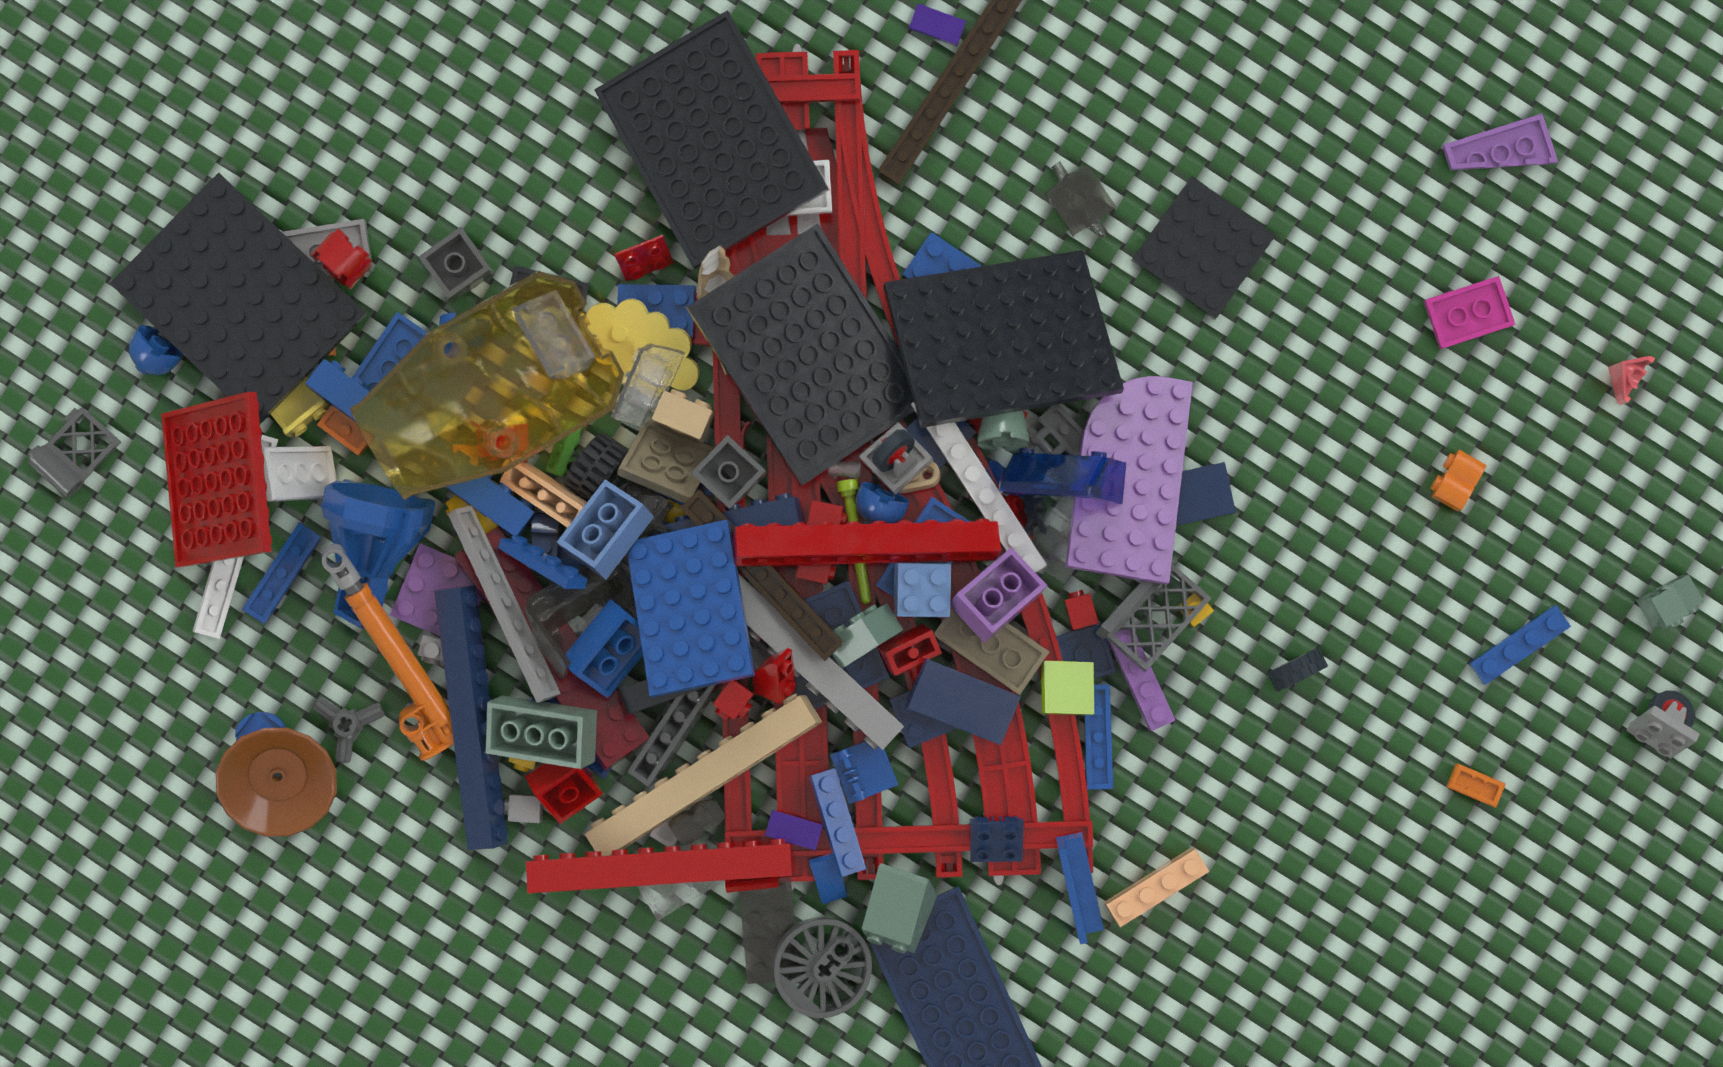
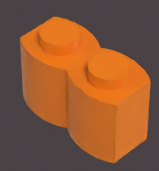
(1458, 480)

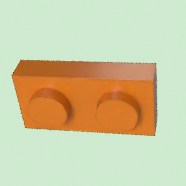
(343, 430)

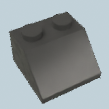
(729, 472)

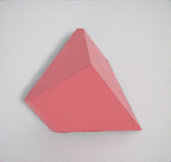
(1627, 375)

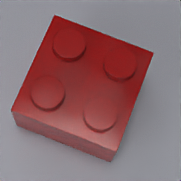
(563, 789)

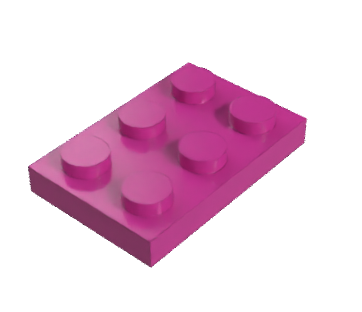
(1469, 312)

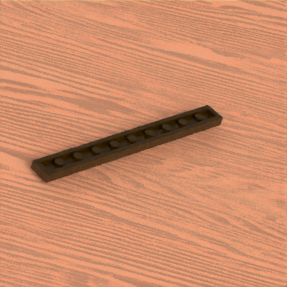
(947, 89)

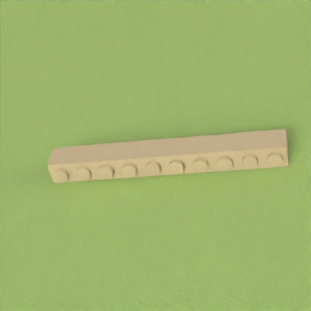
(704, 776)

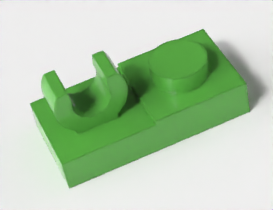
(561, 454)

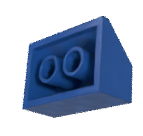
(607, 649)

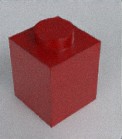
(1080, 610)

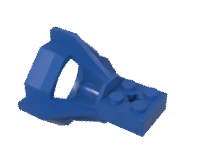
(375, 532)

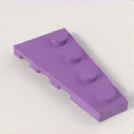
(1510, 145)

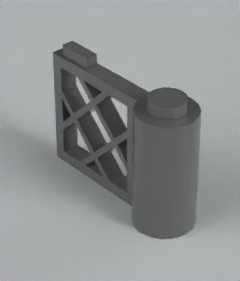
(61, 470)

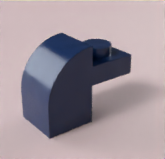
(546, 533)

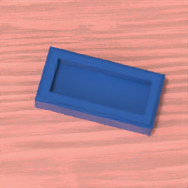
(827, 878)

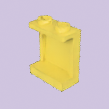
(299, 410)

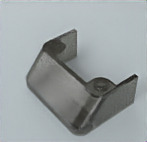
(557, 606)

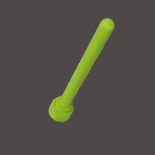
(848, 490)

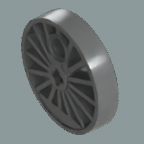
(813, 976)

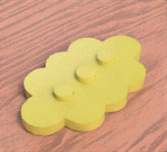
(632, 327)

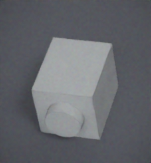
(523, 808)

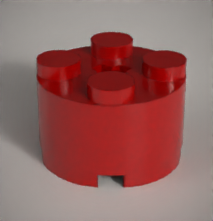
(342, 259)

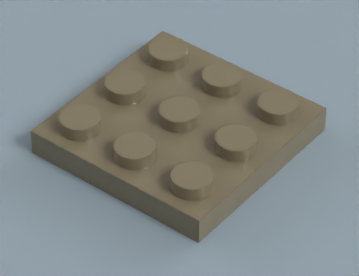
(664, 461)

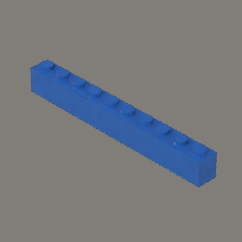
(481, 493)

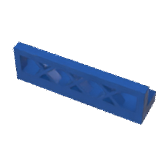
(1079, 885)

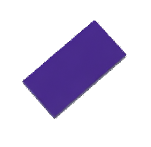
(937, 24)
(794, 829)

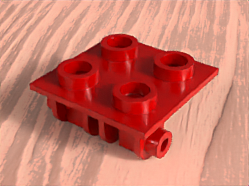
(644, 258)

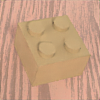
(683, 415)

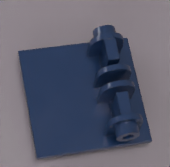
(996, 839)

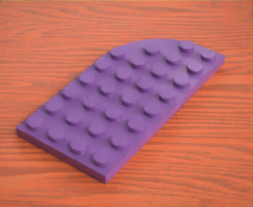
(1149, 433)

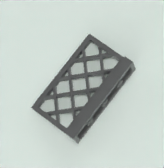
(1133, 604)

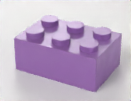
(998, 595)

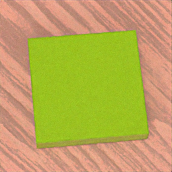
(1067, 687)

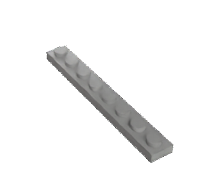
(504, 604)

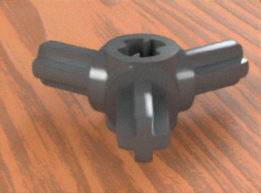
(337, 718)

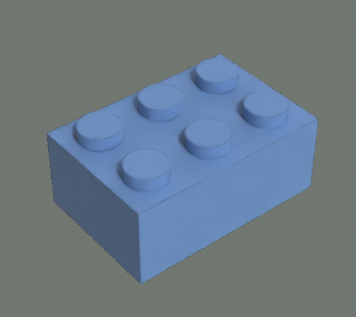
(605, 529)

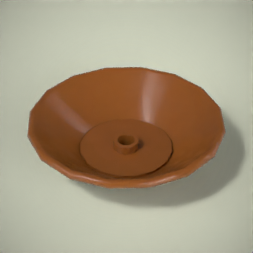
(272, 803)

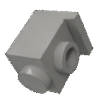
(431, 650)

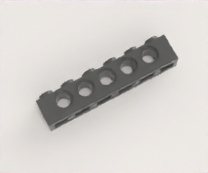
(671, 734)

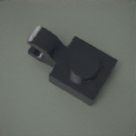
(1034, 508)

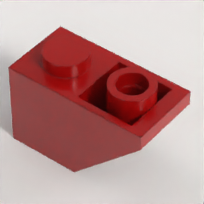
(775, 677)

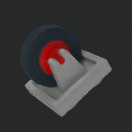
(896, 458)
(1666, 724)

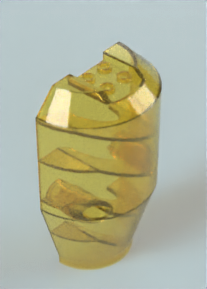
(441, 414)

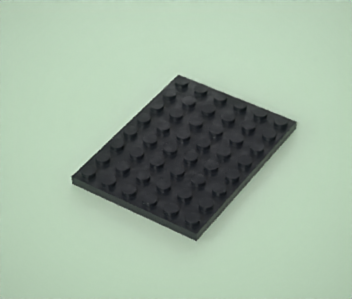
(711, 139)
(238, 297)
(1002, 338)
(806, 353)

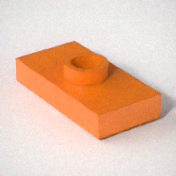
(1476, 785)

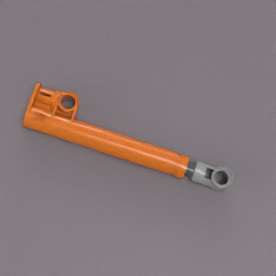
(428, 706)

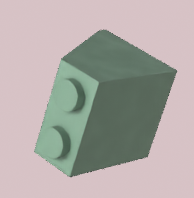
(898, 909)

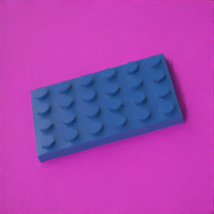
(690, 609)

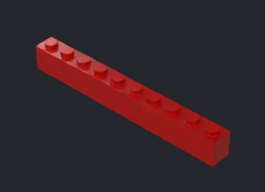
(866, 542)
(660, 867)

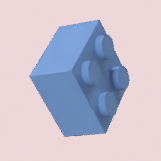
(922, 589)

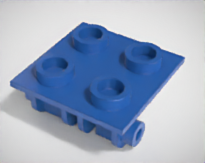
(863, 771)

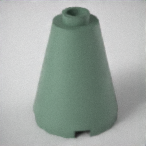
(1005, 431)

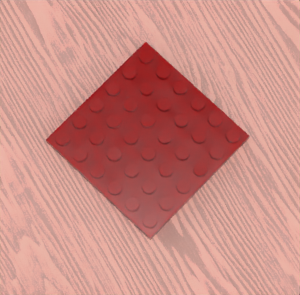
(216, 480)

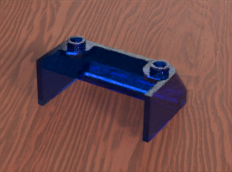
(1064, 476)

